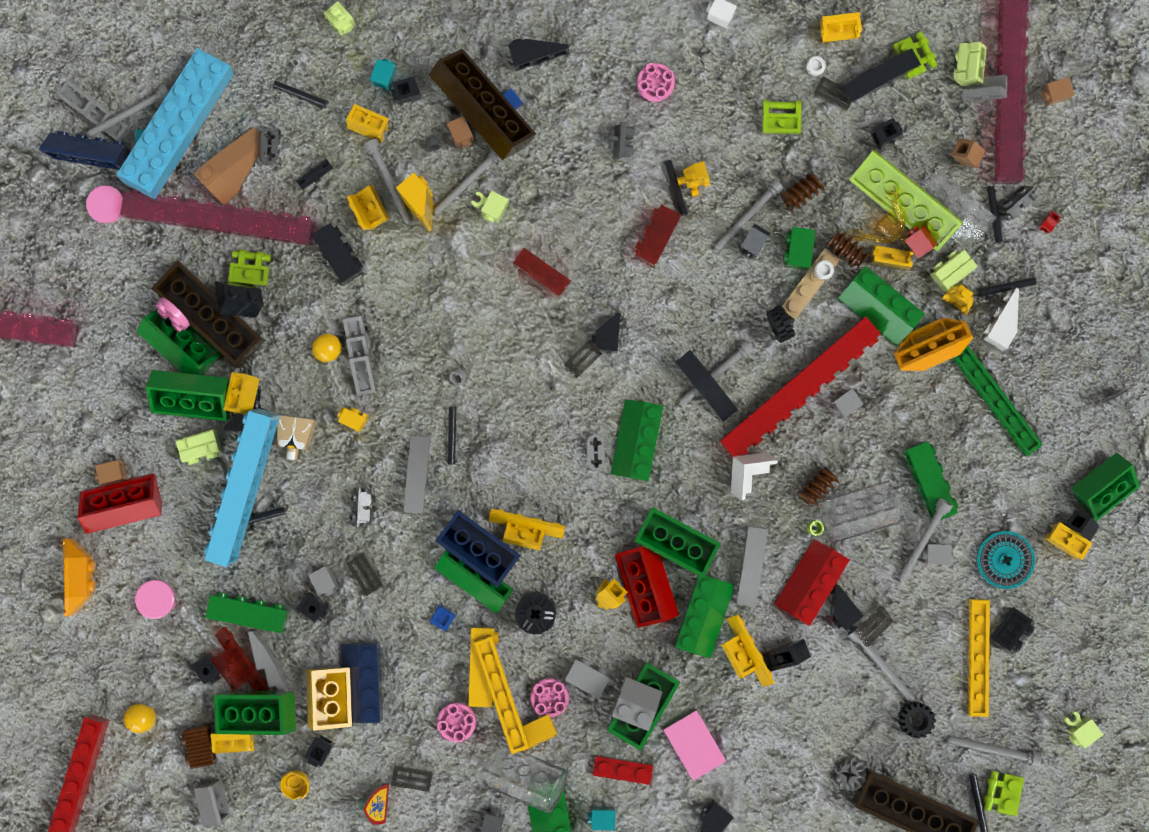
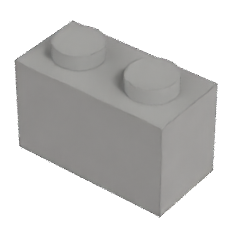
(587, 677)

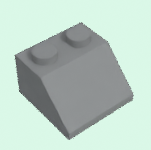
(636, 703)
(211, 803)

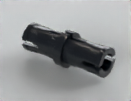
(314, 174)

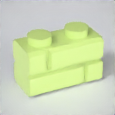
(970, 64)
(953, 270)
(199, 446)

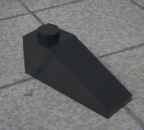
(533, 52)
(714, 817)

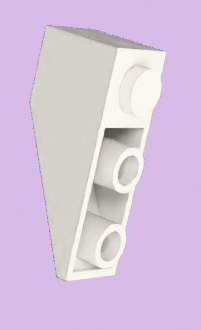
(1005, 323)

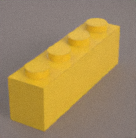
(478, 689)

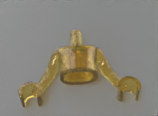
(888, 226)

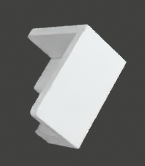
(745, 467)

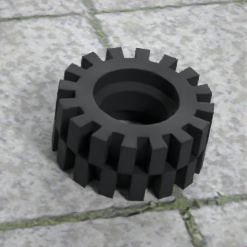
(780, 324)
(925, 728)

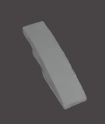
(91, 109)
(359, 355)
(417, 474)
(751, 566)
(266, 660)

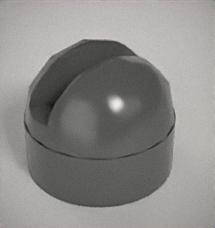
(432, 143)

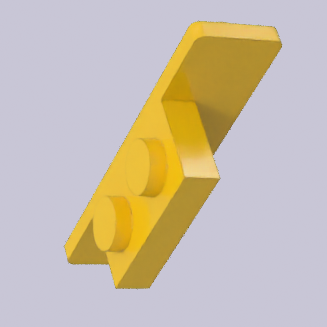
(525, 530)
(744, 654)

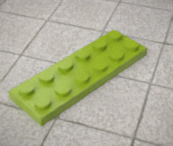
(877, 179)

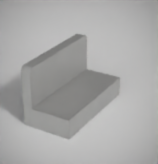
(992, 88)

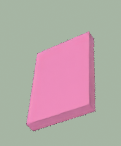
(694, 745)

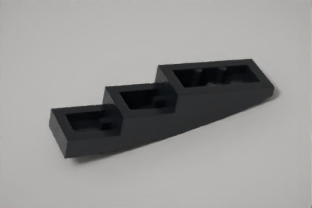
(882, 75)
(706, 385)

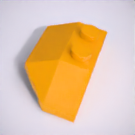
(933, 344)
(77, 576)

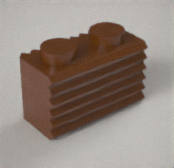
(198, 746)

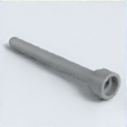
(160, 94)
(373, 149)
(492, 157)
(773, 188)
(743, 350)
(942, 508)
(882, 665)
(1032, 758)

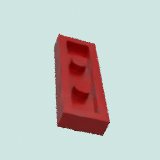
(622, 770)

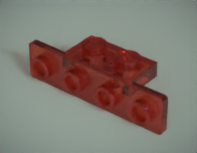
(235, 665)

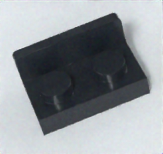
(1013, 631)

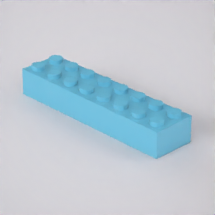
(175, 123)
(241, 487)

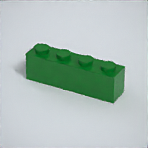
(929, 477)
(473, 582)
(247, 613)

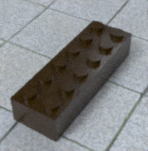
(482, 104)
(199, 304)
(908, 807)

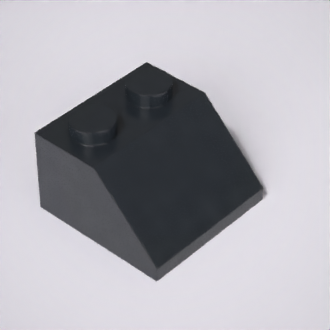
(238, 299)

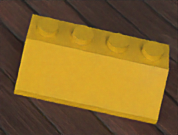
(418, 198)

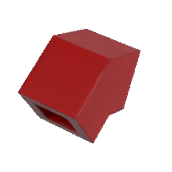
(1049, 222)

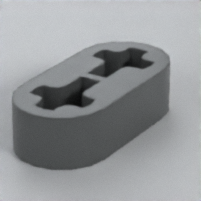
(263, 146)

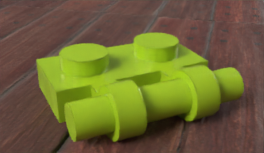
(922, 43)
(249, 274)
(1009, 793)

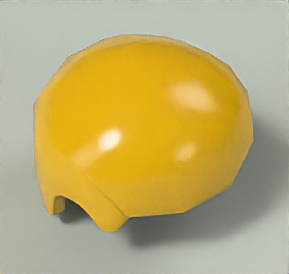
(326, 348)
(139, 718)
(295, 784)

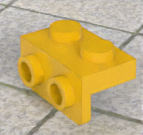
(368, 208)

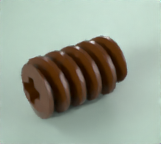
(801, 191)
(848, 249)
(817, 486)

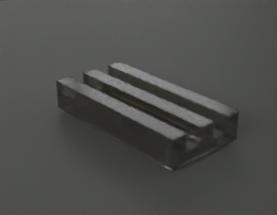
(818, 93)
(573, 368)
(373, 588)
(872, 623)
(408, 785)

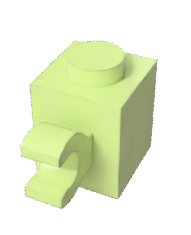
(339, 18)
(493, 206)
(1083, 730)

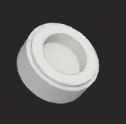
(815, 66)
(823, 270)

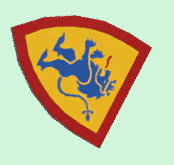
(375, 805)

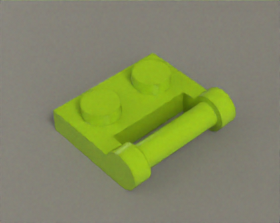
(781, 122)

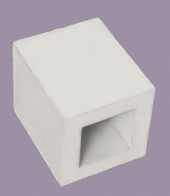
(721, 12)

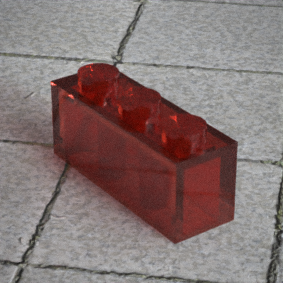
(656, 235)
(542, 273)

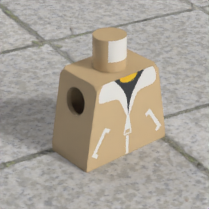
(295, 434)

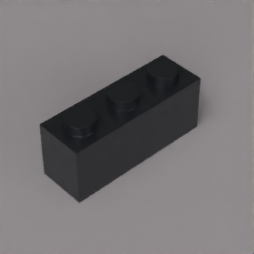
(338, 253)

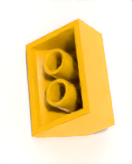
(328, 698)

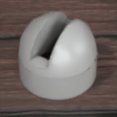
(456, 380)

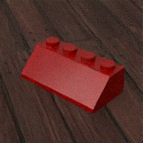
(119, 503)
(811, 582)
(646, 586)

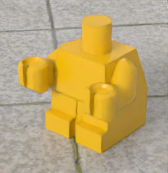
(695, 176)
(960, 297)
(610, 594)

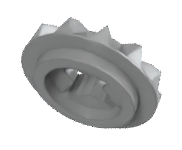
(1117, 397)
(855, 782)

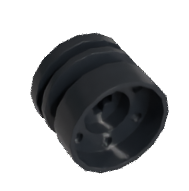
(535, 601)

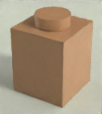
(1057, 91)
(460, 132)
(968, 153)
(110, 472)

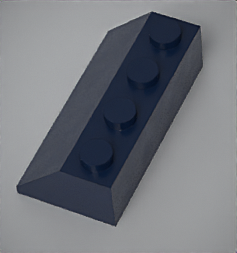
(85, 151)
(478, 548)
(365, 681)

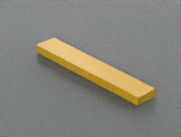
(978, 657)
(501, 694)

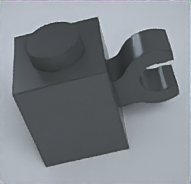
(491, 822)

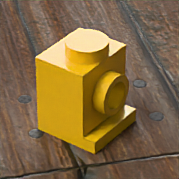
(352, 418)

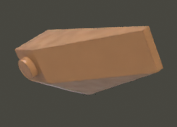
(230, 167)

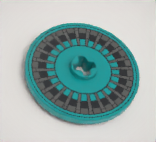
(1019, 566)

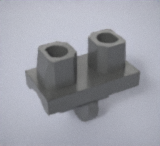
(617, 140)

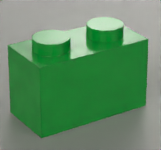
(800, 248)

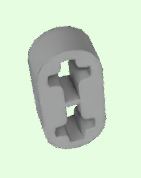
(590, 452)

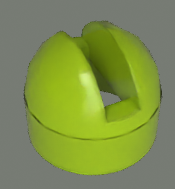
(819, 531)

